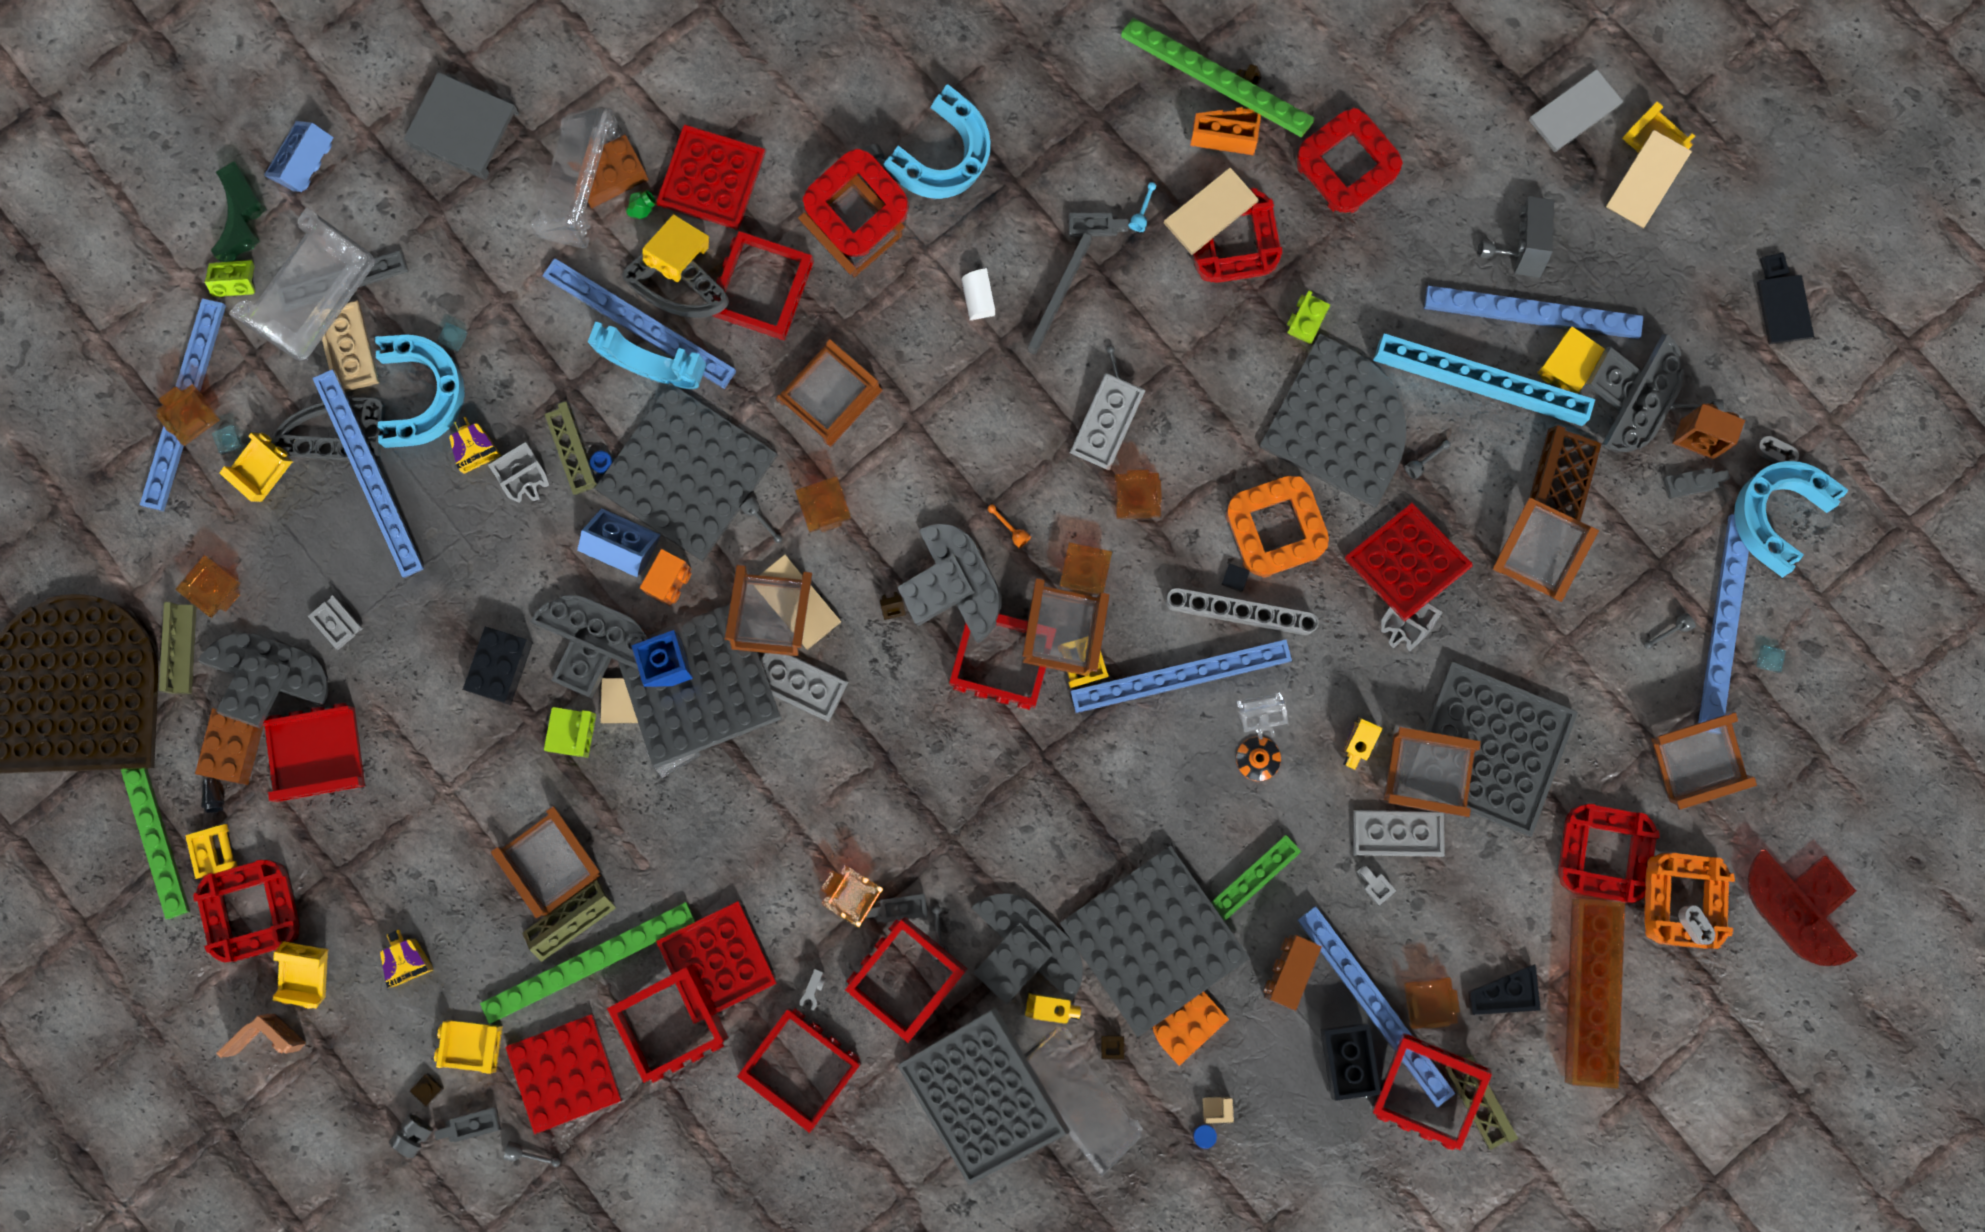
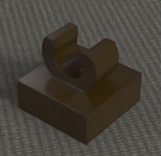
(1252, 74)
(892, 606)

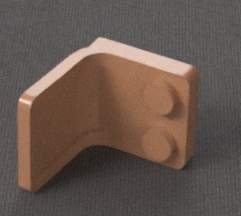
(281, 1035)

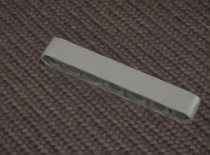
(1251, 607)

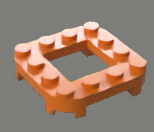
(1247, 537)
(1658, 894)

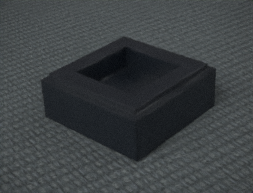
(1774, 265)
(1235, 577)

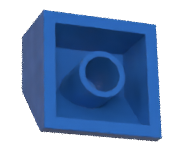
(662, 660)

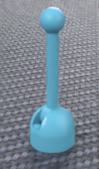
(1138, 221)

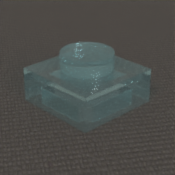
(452, 337)
(227, 439)
(1771, 658)

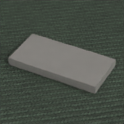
(1575, 110)
(1107, 421)
(803, 684)
(1398, 833)

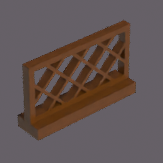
(1548, 466)

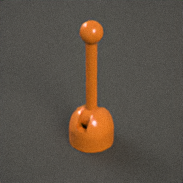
(1019, 537)

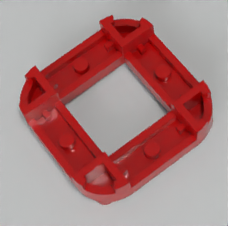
(1327, 182)
(877, 226)
(1250, 265)
(1574, 846)
(215, 919)

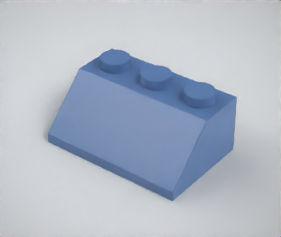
(299, 156)
(618, 542)

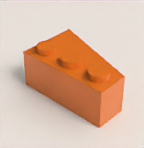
(1227, 131)

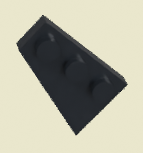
(1508, 994)

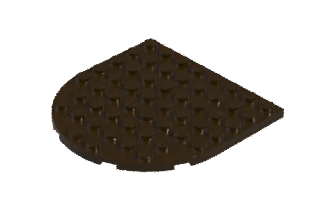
(77, 688)

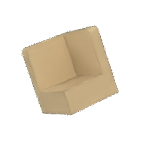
(1217, 1109)

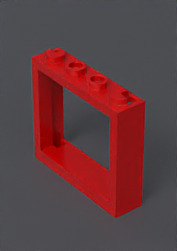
(794, 296)
(984, 691)
(881, 946)
(705, 1006)
(1446, 1058)
(778, 1100)

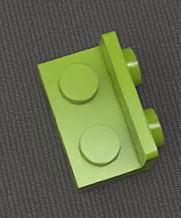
(230, 278)
(1309, 317)

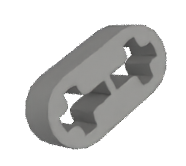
(1777, 450)
(1698, 923)

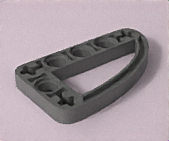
(693, 311)
(283, 431)

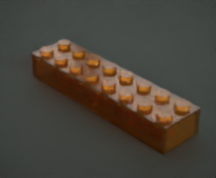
(1595, 993)

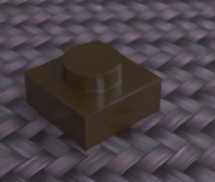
(1112, 1047)
(426, 1090)

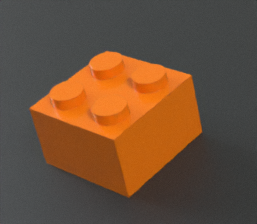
(666, 578)

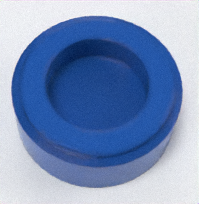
(601, 461)
(1205, 1136)

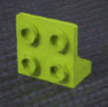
(570, 732)

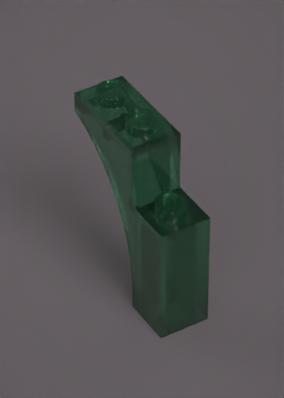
(242, 206)

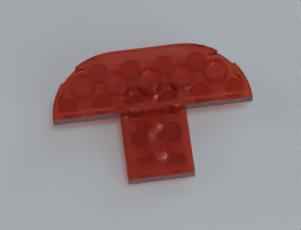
(1800, 907)

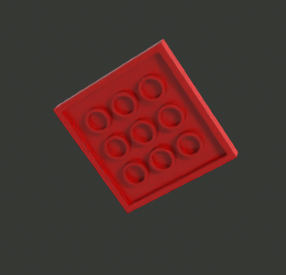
(711, 177)
(1408, 562)
(723, 956)
(563, 1073)

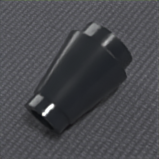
(212, 799)

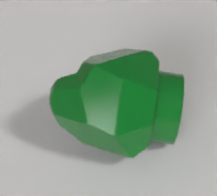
(640, 204)

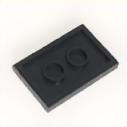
(1785, 309)

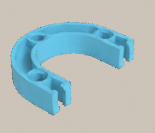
(949, 182)
(682, 371)
(446, 405)
(1751, 509)

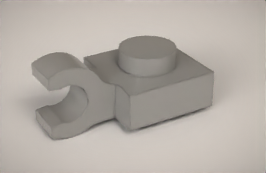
(1378, 887)
(816, 983)

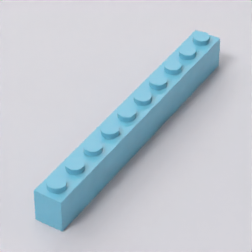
(1484, 380)

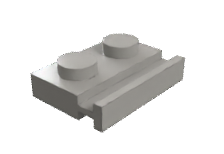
(335, 622)

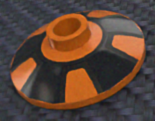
(1247, 761)

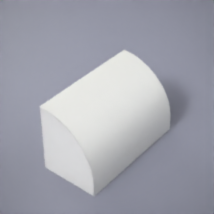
(978, 294)

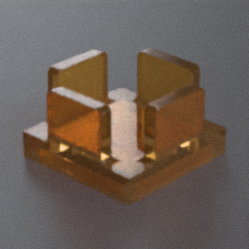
(186, 413)
(1138, 494)
(823, 505)
(1085, 569)
(209, 587)
(850, 895)
(1432, 1003)

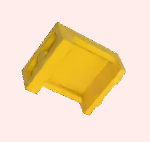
(1655, 121)
(674, 247)
(1571, 361)
(257, 467)
(301, 974)
(468, 1046)

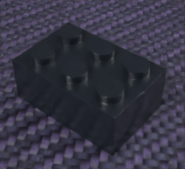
(497, 665)
(1350, 1062)

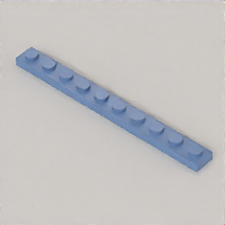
(1533, 312)
(634, 319)
(191, 372)
(368, 473)
(1724, 625)
(1181, 676)
(1374, 1004)

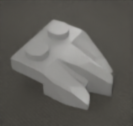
(519, 473)
(1413, 629)

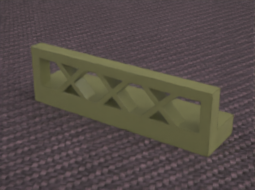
(576, 444)
(177, 648)
(569, 923)
(1490, 1103)

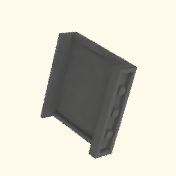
(460, 124)

